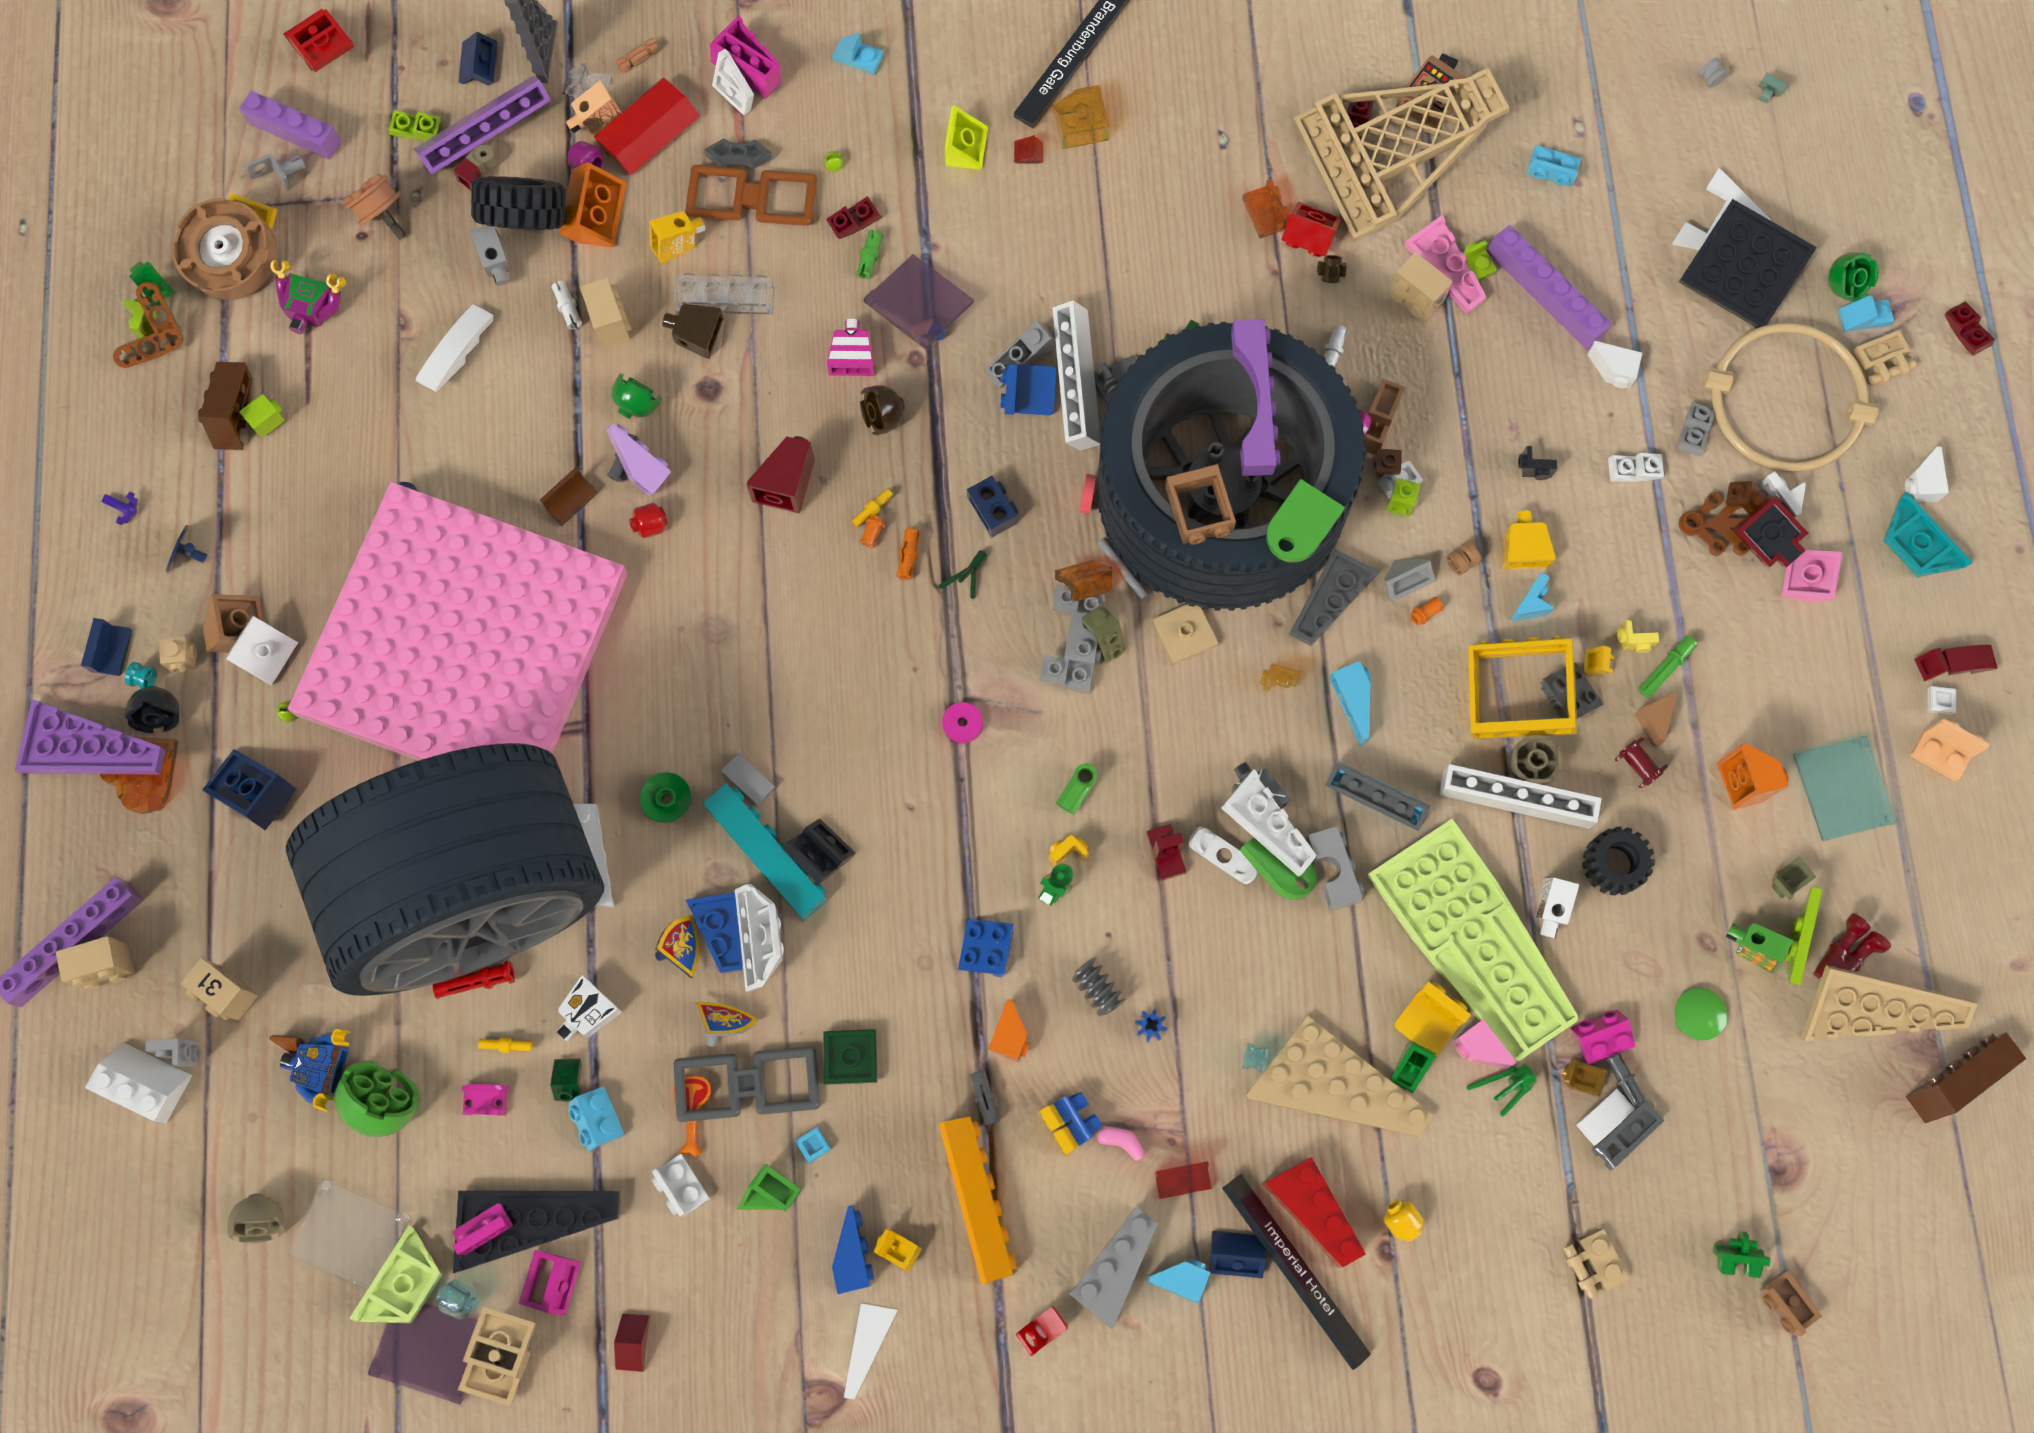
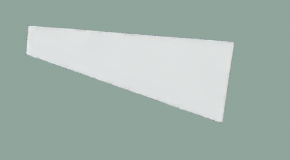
(869, 1335)

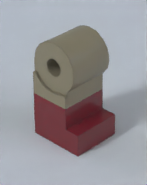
(476, 165)

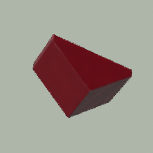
(631, 1342)

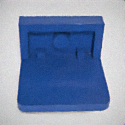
(1028, 389)

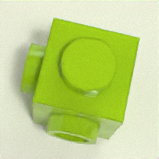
(263, 415)

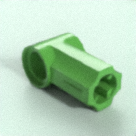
(1076, 791)

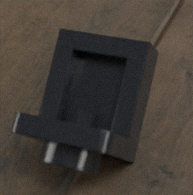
(1539, 468)

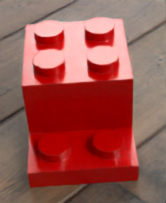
(319, 40)

